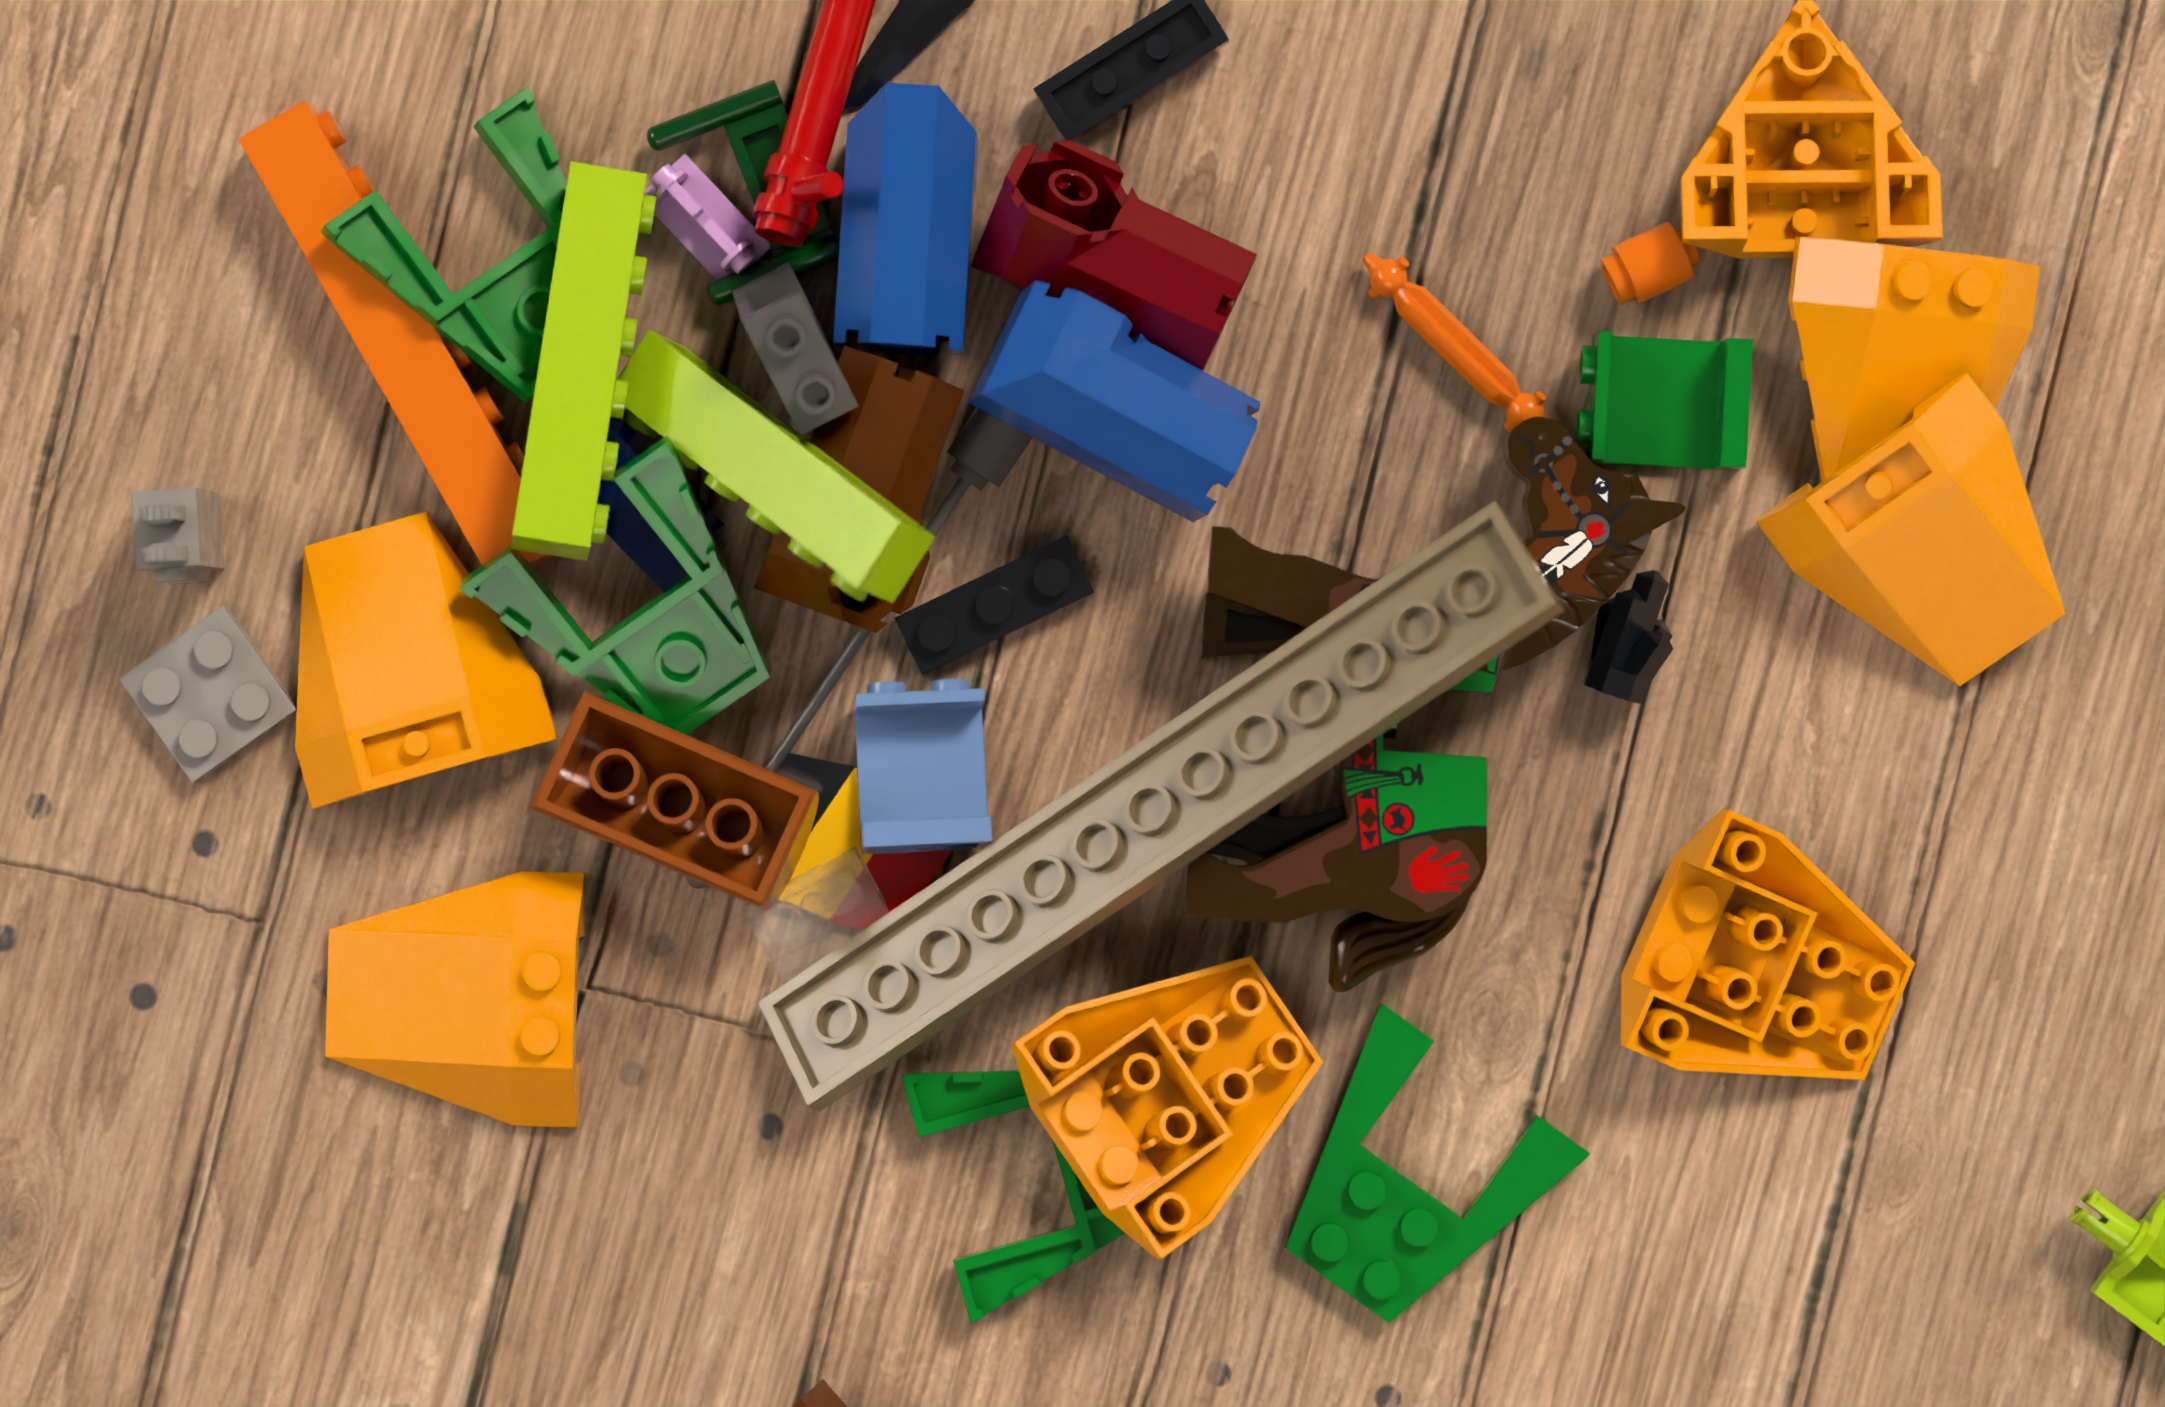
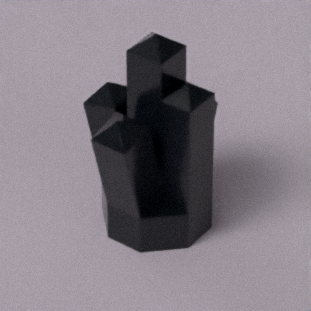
(1630, 640)

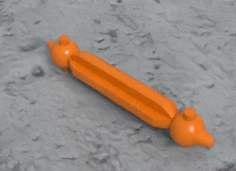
(1452, 340)

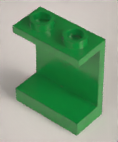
(1666, 402)

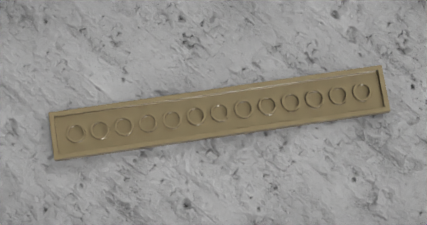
(1160, 805)

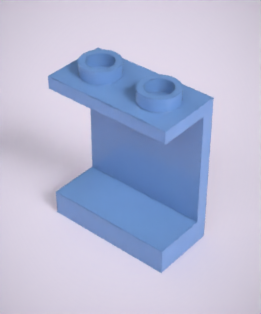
(921, 768)

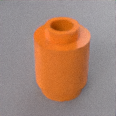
(1649, 264)

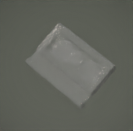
(817, 913)

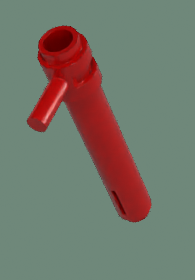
(798, 170)

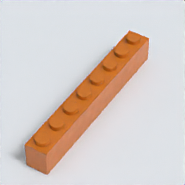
(408, 357)

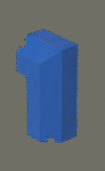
(906, 223)
(1115, 400)

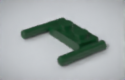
(755, 129)

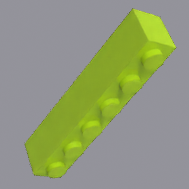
(580, 360)
(773, 469)

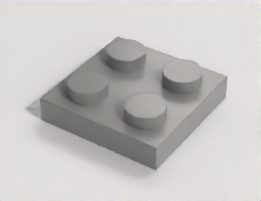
(209, 694)

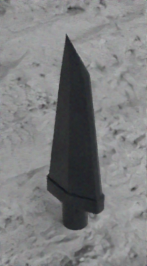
(901, 38)

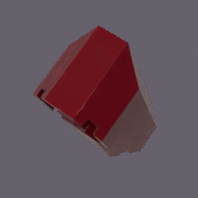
(1077, 229)

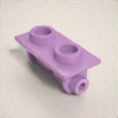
(705, 219)

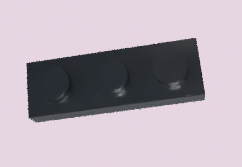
(1130, 66)
(994, 605)

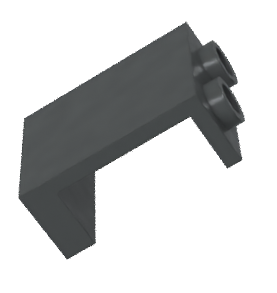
(793, 348)

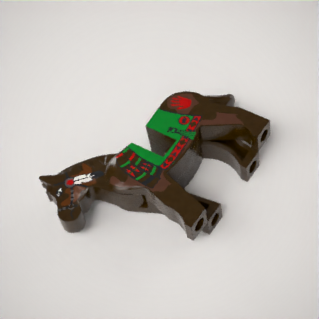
(1406, 823)

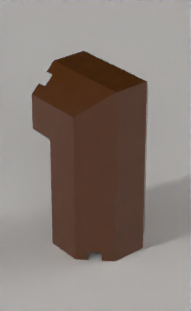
(891, 447)

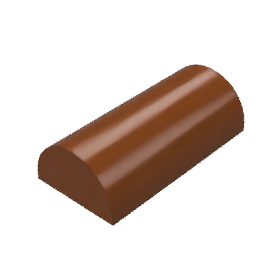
(678, 802)

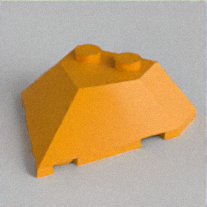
(1808, 156)

